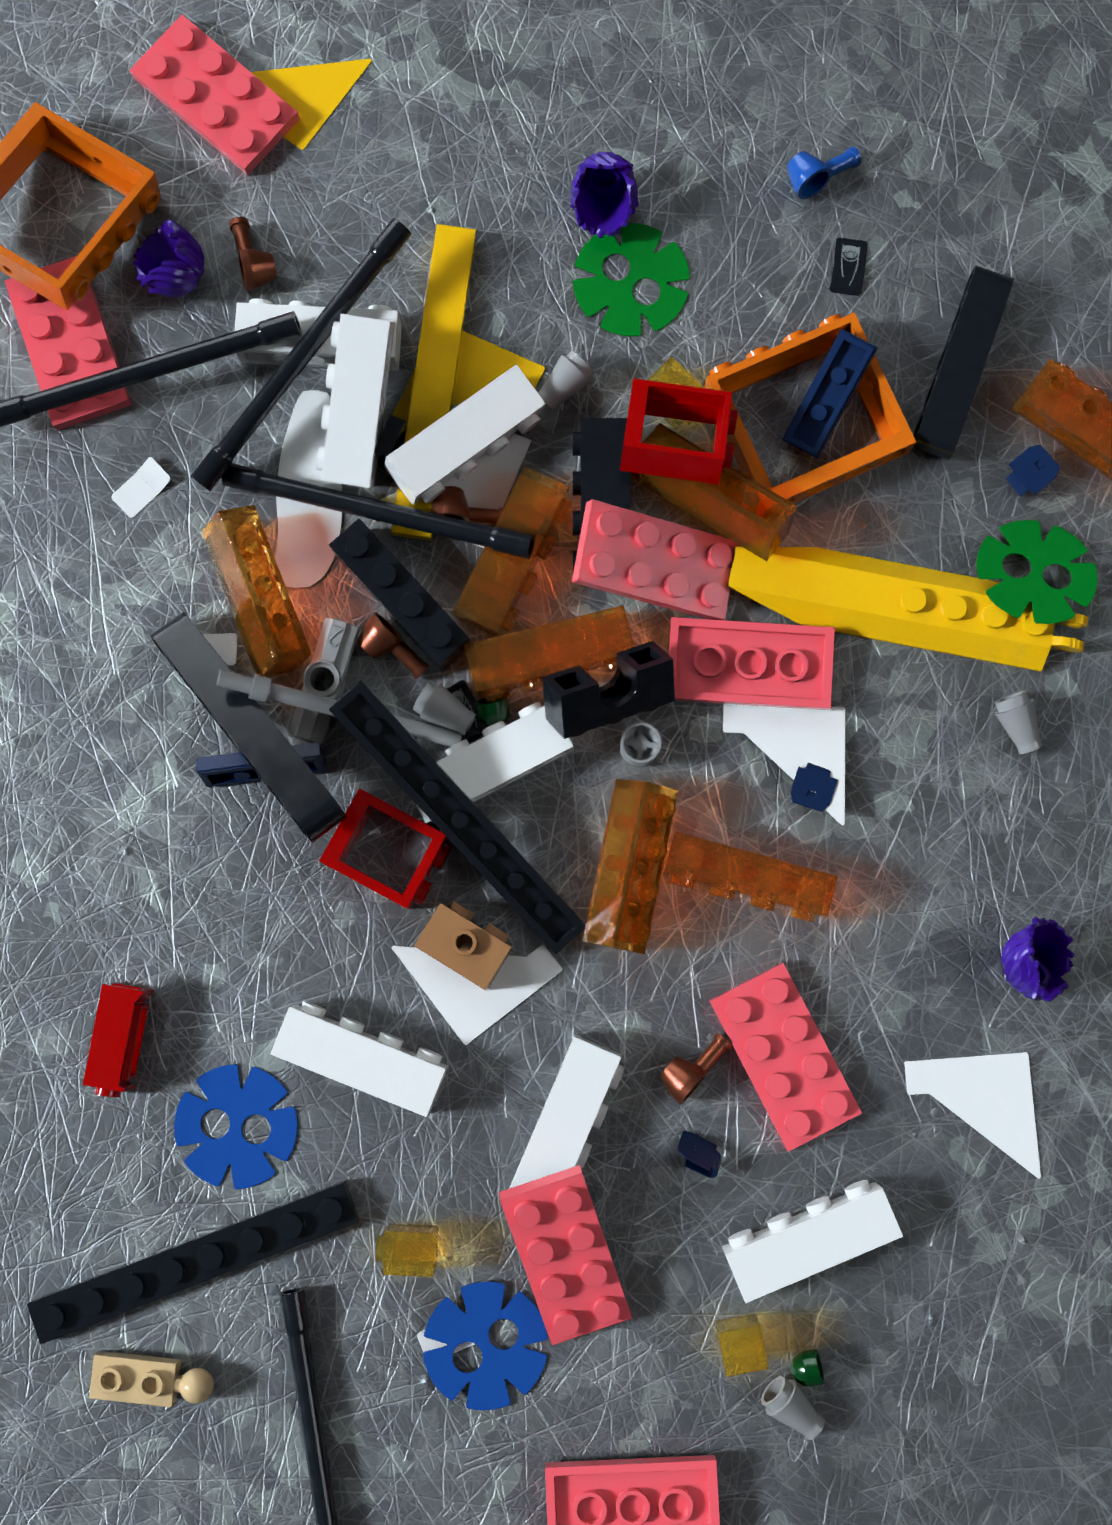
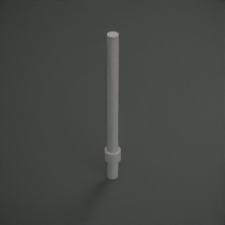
(261, 689)

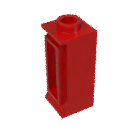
(116, 1039)

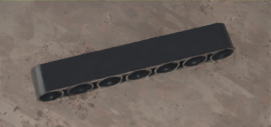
(249, 729)

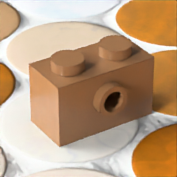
(464, 945)

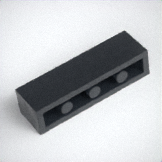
(600, 474)
(400, 594)

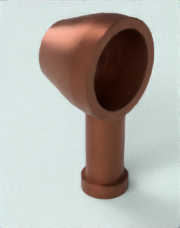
(255, 265)
(454, 504)
(381, 638)
(683, 1076)

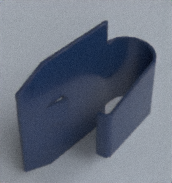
(1032, 470)
(816, 780)
(703, 1158)

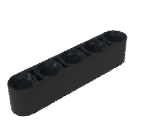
(962, 362)

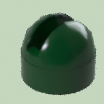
(493, 711)
(808, 1368)

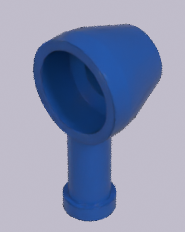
(811, 175)

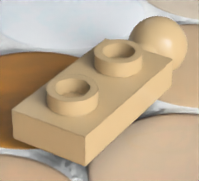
(146, 1380)

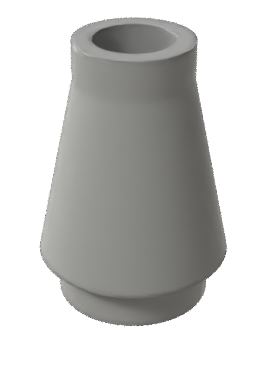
(565, 380)
(442, 708)
(1019, 720)
(791, 1407)

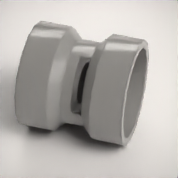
(640, 738)

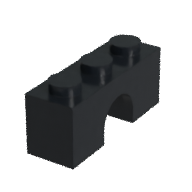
(639, 685)

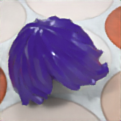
(604, 194)
(169, 261)
(1038, 959)

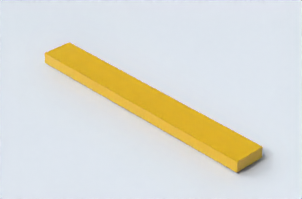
(439, 342)

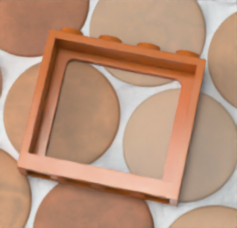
(45, 131)
(873, 391)

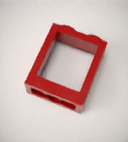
(679, 403)
(348, 832)

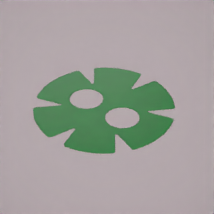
(624, 311)
(1015, 593)

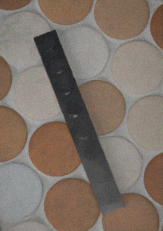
(457, 816)
(192, 1262)

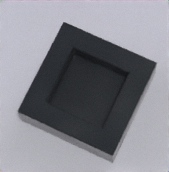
(391, 438)

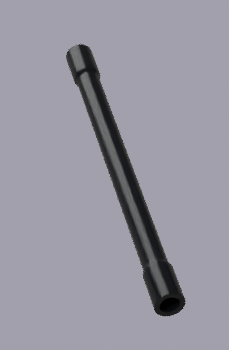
(380, 254)
(264, 333)
(498, 538)
(297, 1329)

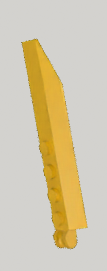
(897, 605)

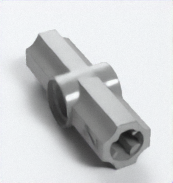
(333, 656)

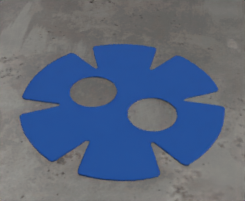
(246, 1159)
(516, 1364)

